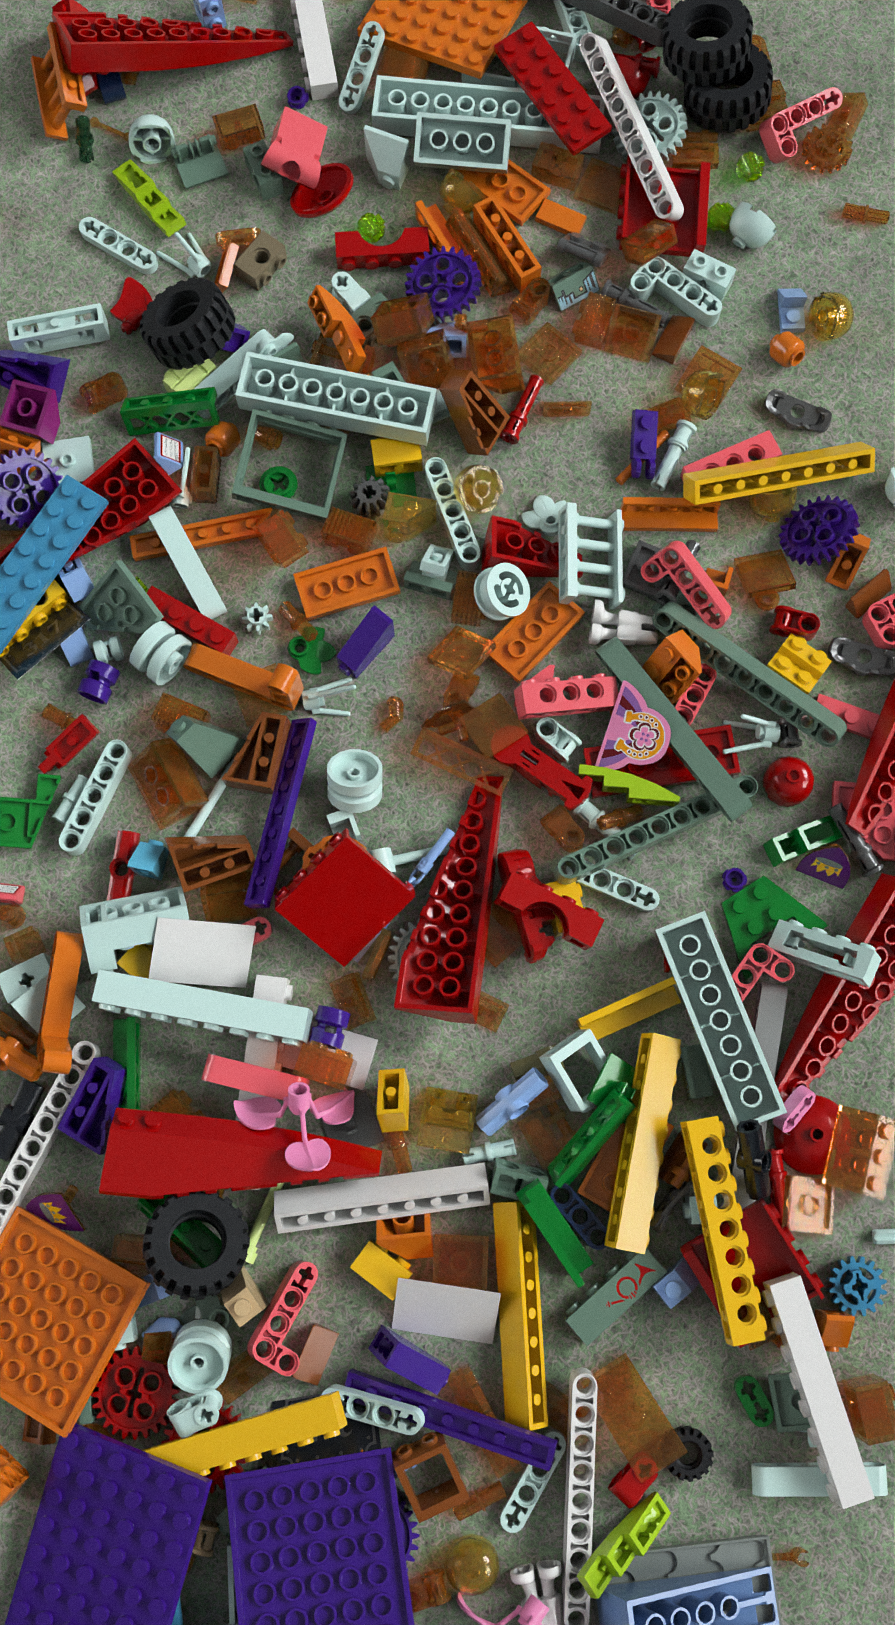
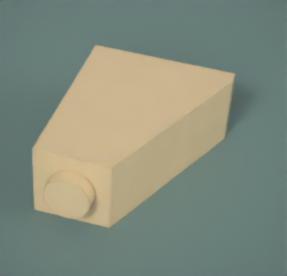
(243, 1298)

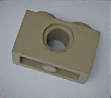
(261, 249)

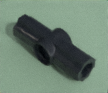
(18, 1116)
(753, 1159)

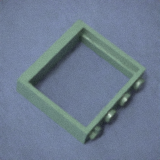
(291, 425)

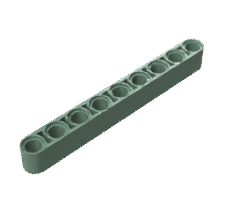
(760, 676)
(683, 739)
(645, 834)

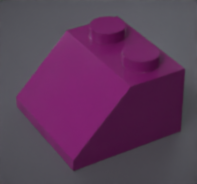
(31, 411)

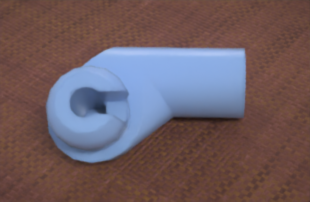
(164, 1324)

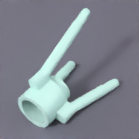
(198, 263)
(183, 499)
(314, 697)
(765, 730)

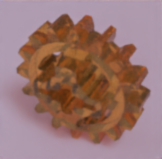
(827, 146)

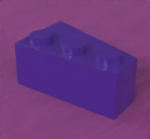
(33, 369)
(94, 1104)

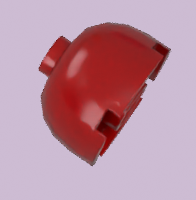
(635, 79)
(788, 781)

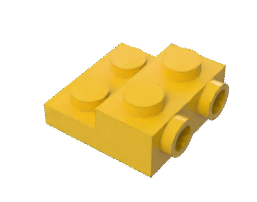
(799, 663)

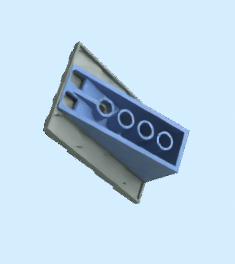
(695, 1585)

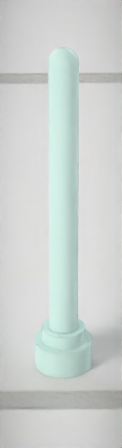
(207, 808)

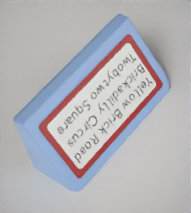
(168, 452)

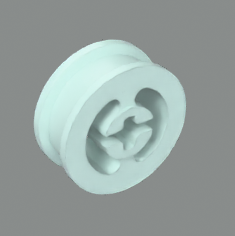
(501, 586)

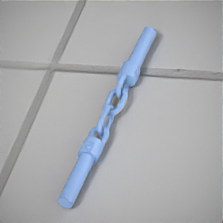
(424, 867)

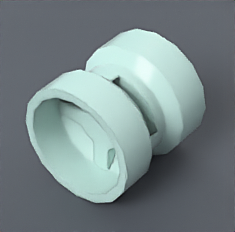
(103, 652)

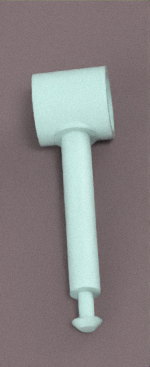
(385, 856)

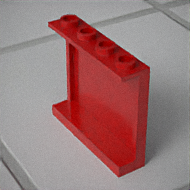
(694, 194)
(343, 898)
(768, 1249)

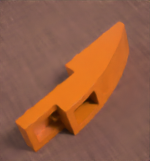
(339, 325)

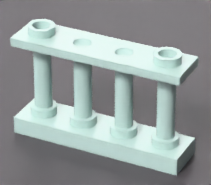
(569, 564)

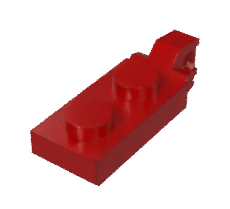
(69, 744)

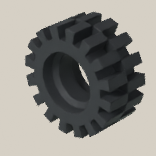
(703, 1459)

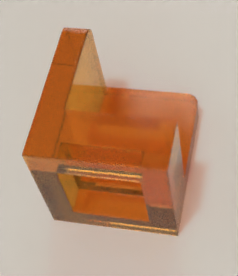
(24, 944)

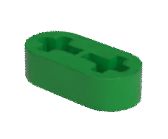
(759, 1397)

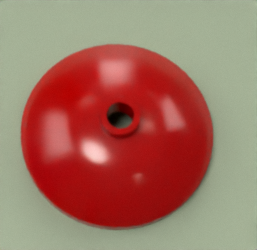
(331, 191)
(800, 1147)

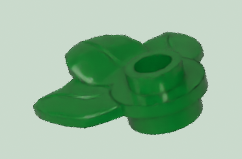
(314, 652)

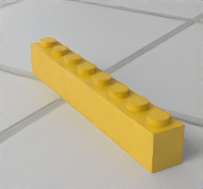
(778, 473)
(643, 1144)
(520, 1316)
(256, 1435)

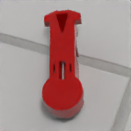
(545, 772)
(532, 918)

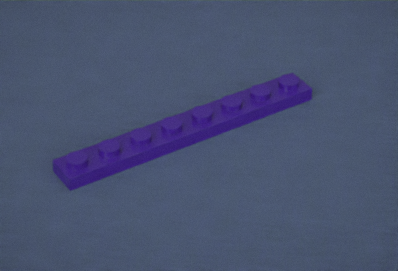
(280, 813)
(462, 1422)

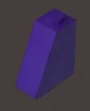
(366, 642)
(409, 1360)

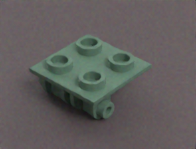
(199, 161)

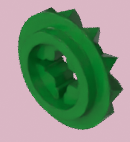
(277, 475)

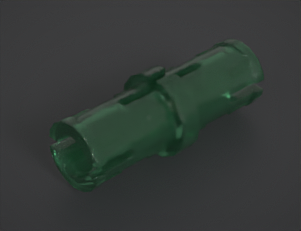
(84, 139)

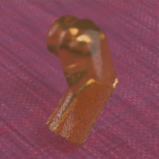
(470, 327)
(396, 713)

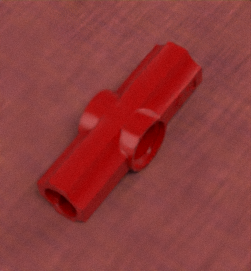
(124, 848)

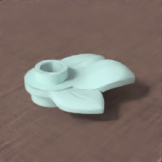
(270, 346)
(544, 512)

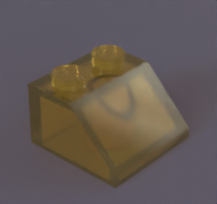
(407, 516)

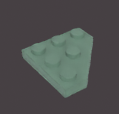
(120, 603)

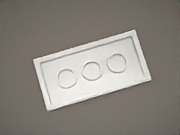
(358, 1045)

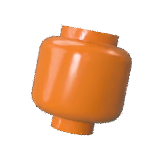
(787, 349)
(223, 437)

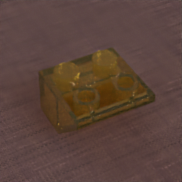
(447, 1120)

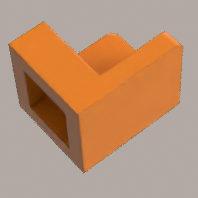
(720, 579)

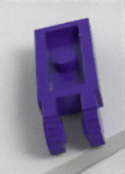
(643, 442)

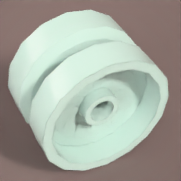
(160, 653)
(354, 780)
(200, 1356)

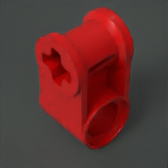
(793, 623)
(628, 1487)

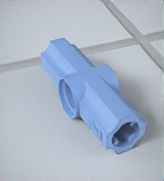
(511, 1101)

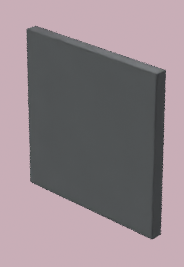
(361, 1128)

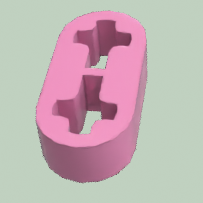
(796, 1106)

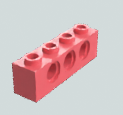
(760, 446)
(531, 706)

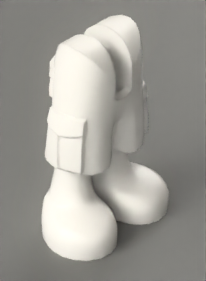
(630, 626)
(547, 1571)

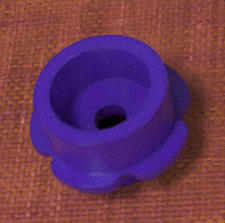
(295, 92)
(737, 873)

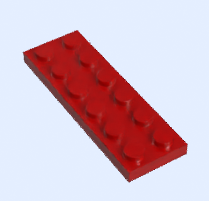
(552, 88)
(669, 769)

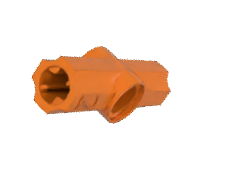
(18, 1060)

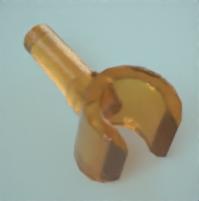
(791, 1556)

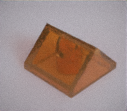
(632, 332)
(225, 899)

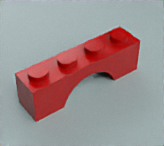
(355, 252)
(193, 623)
(578, 924)

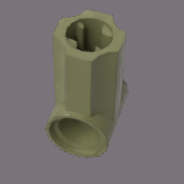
(523, 1065)

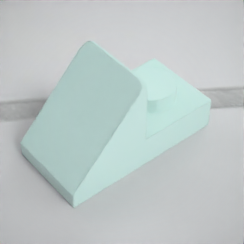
(436, 562)

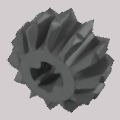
(364, 490)

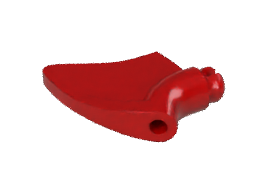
(131, 305)

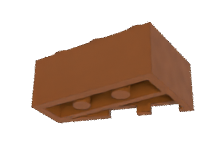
(473, 411)
(260, 758)
(209, 858)

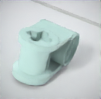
(348, 292)
(558, 739)
(195, 1412)

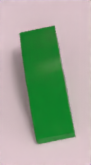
(802, 840)

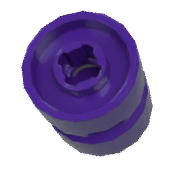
(98, 681)
(333, 1019)

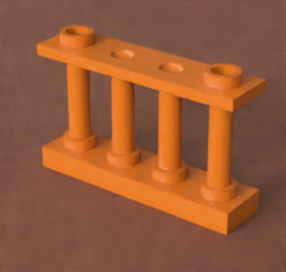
(56, 88)

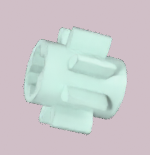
(263, 620)

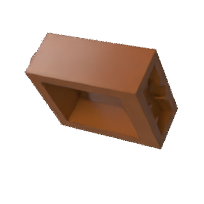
(440, 1497)

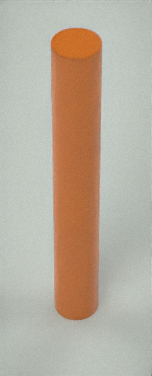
(626, 473)

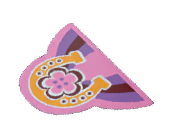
(634, 732)

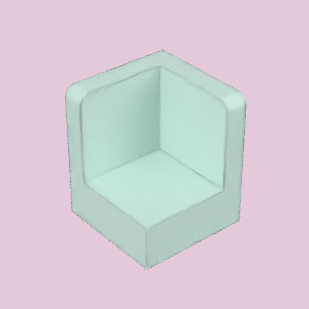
(341, 820)

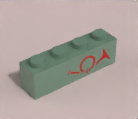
(614, 1295)

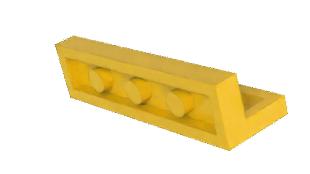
(631, 1009)

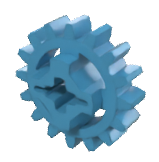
(859, 1297)

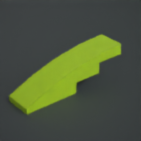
(149, 198)
(637, 789)
(625, 1541)

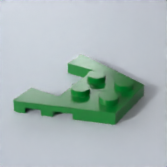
(23, 817)
(757, 911)

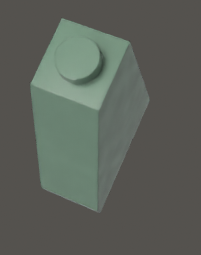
(205, 743)

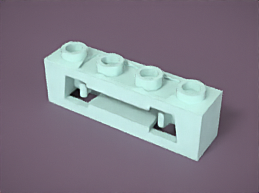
(59, 330)
(789, 936)

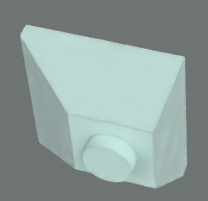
(387, 157)

